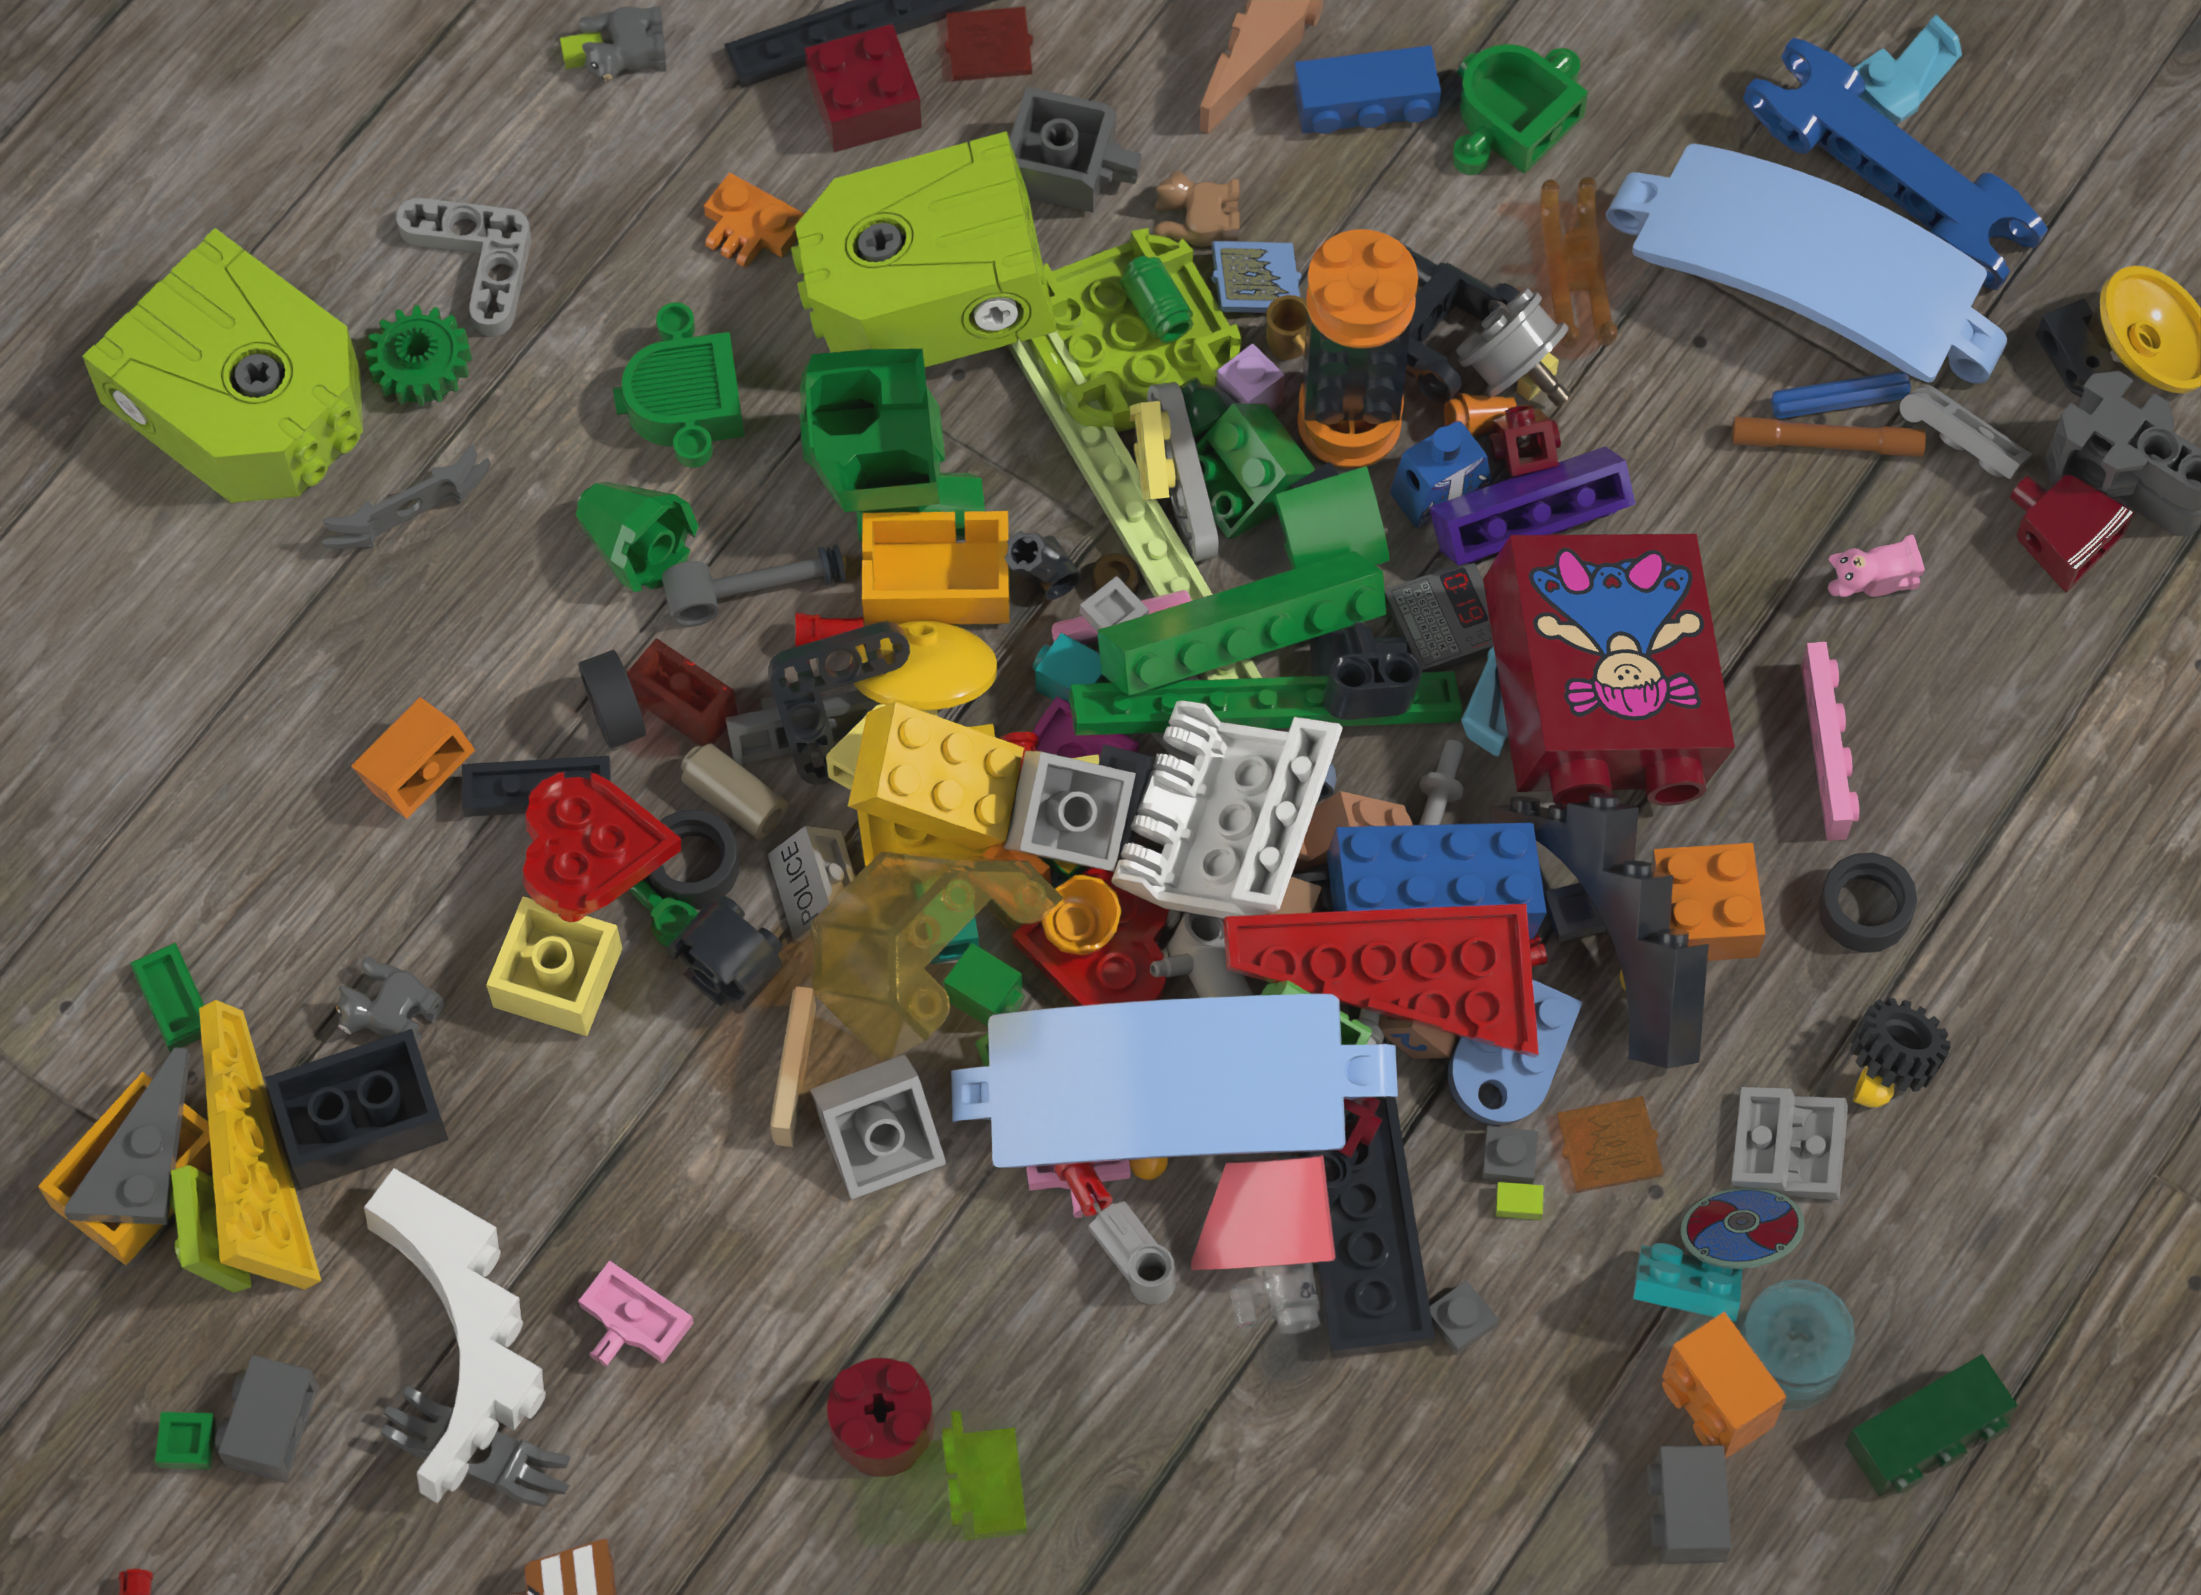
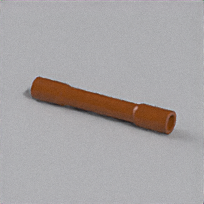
(1883, 440)

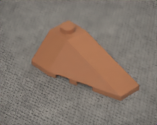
(1256, 47)

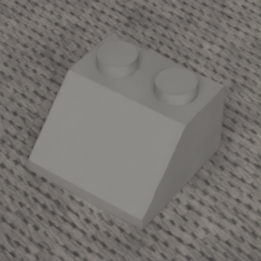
(1069, 810)
(878, 1126)

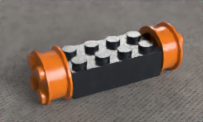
(1356, 347)

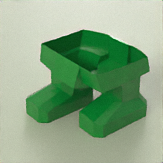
(880, 436)

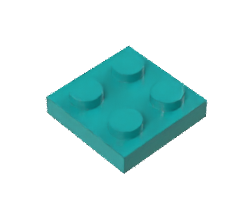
(1686, 1283)

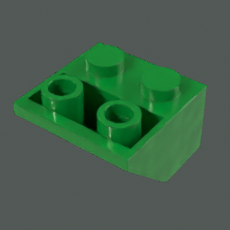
(1246, 463)

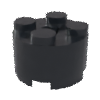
(727, 954)

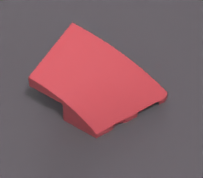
(1267, 1216)

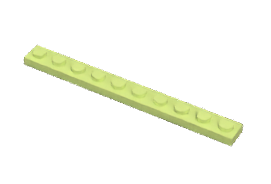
(1117, 487)

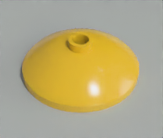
(2153, 328)
(942, 670)

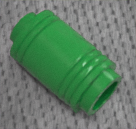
(1157, 298)

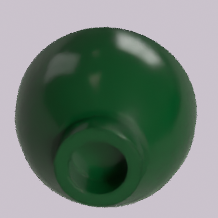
(1204, 404)

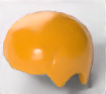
(1084, 916)

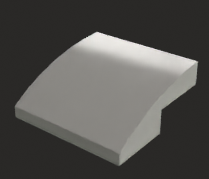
(1790, 1143)

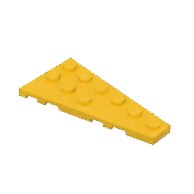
(253, 1187)

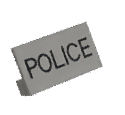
(810, 874)

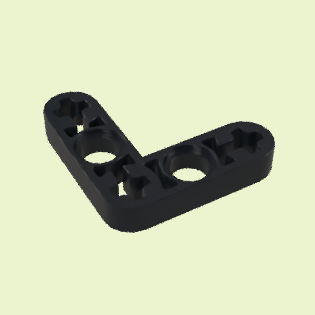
(808, 688)

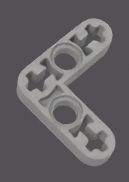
(493, 251)

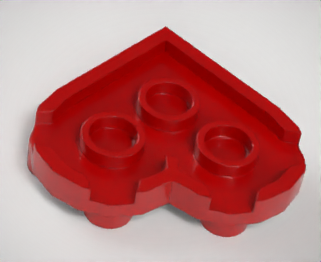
(589, 844)
(1118, 969)

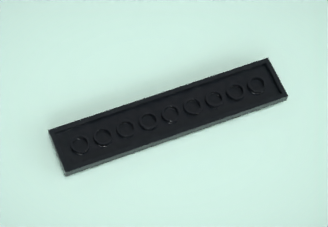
(1377, 1281)

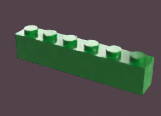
(1241, 622)

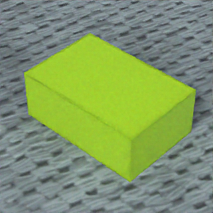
(572, 48)
(1519, 1201)

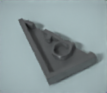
(134, 1170)

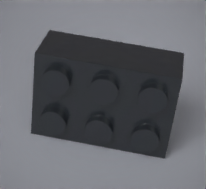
(356, 1108)

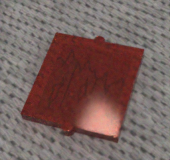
(989, 43)

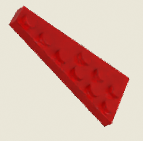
(1426, 966)

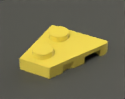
(1155, 471)

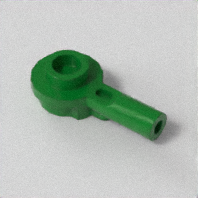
(667, 914)

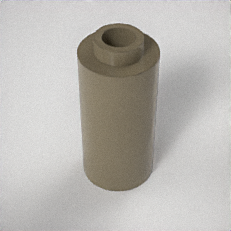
(733, 790)

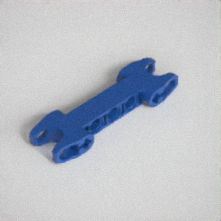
(1834, 117)

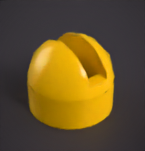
(1870, 1091)

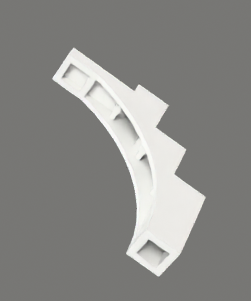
(455, 1256)

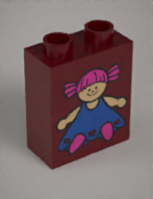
(1608, 665)

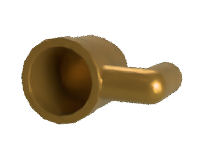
(1287, 326)

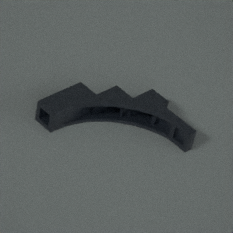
(1659, 964)

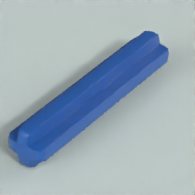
(1840, 394)

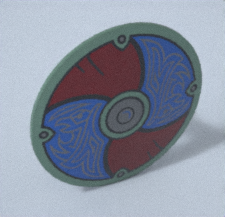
(1742, 1228)

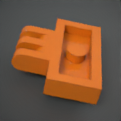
(749, 220)

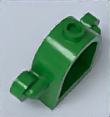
(1516, 105)
(682, 389)

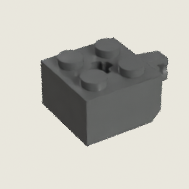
(1069, 149)

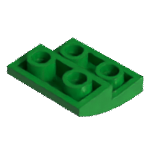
(1332, 520)

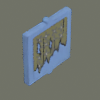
(1253, 274)

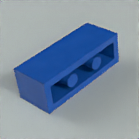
(1366, 89)

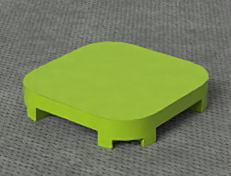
(1114, 343)

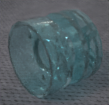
(1801, 1368)

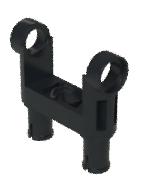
(1441, 291)

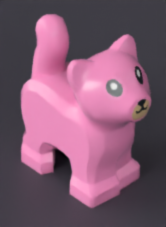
(1878, 570)

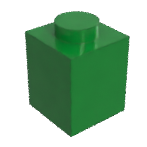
(983, 985)

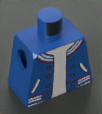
(1443, 467)

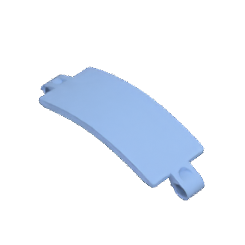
(1815, 255)
(1169, 1080)

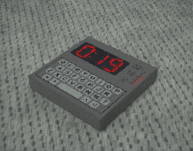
(1442, 617)

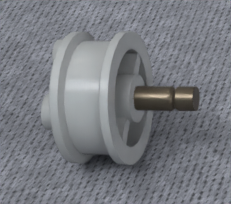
(1514, 346)

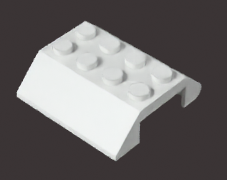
(1229, 818)

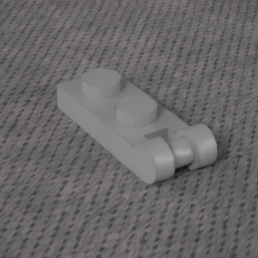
(1965, 431)

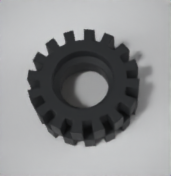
(1900, 1045)

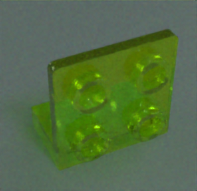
(988, 1485)

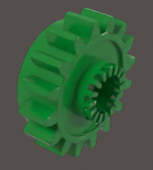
(424, 378)

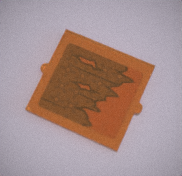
(1609, 1144)

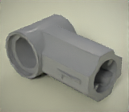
(1133, 1251)

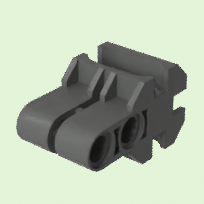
(2129, 454)

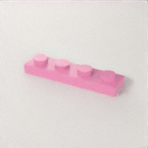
(1826, 723)

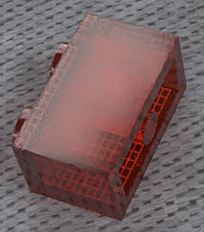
(682, 693)

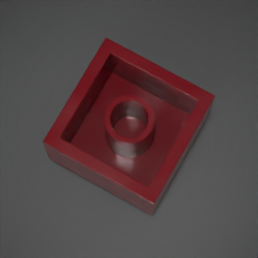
(863, 88)

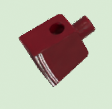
(2068, 526)

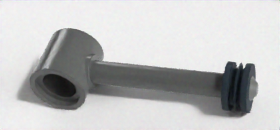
(694, 593)

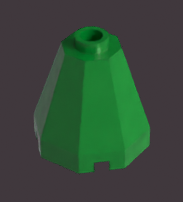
(636, 530)

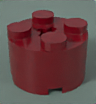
(873, 1388)

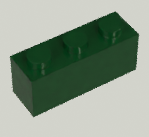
(1932, 1427)

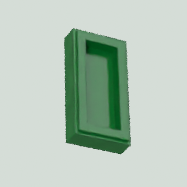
(170, 995)

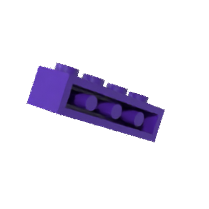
(1532, 504)

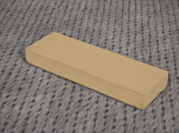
(793, 1066)

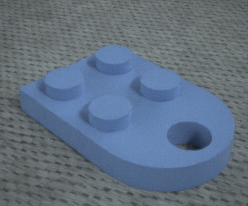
(1518, 1077)

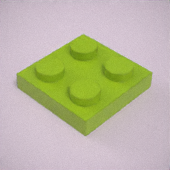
(197, 1230)

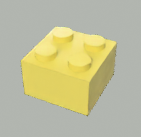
(554, 967)

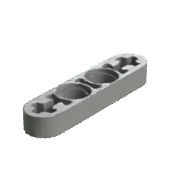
(1189, 495)

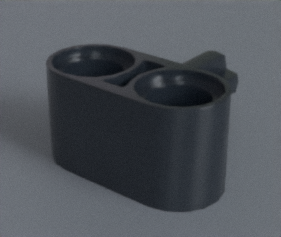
(1370, 681)

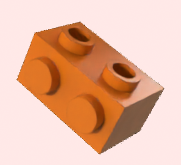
(410, 757)

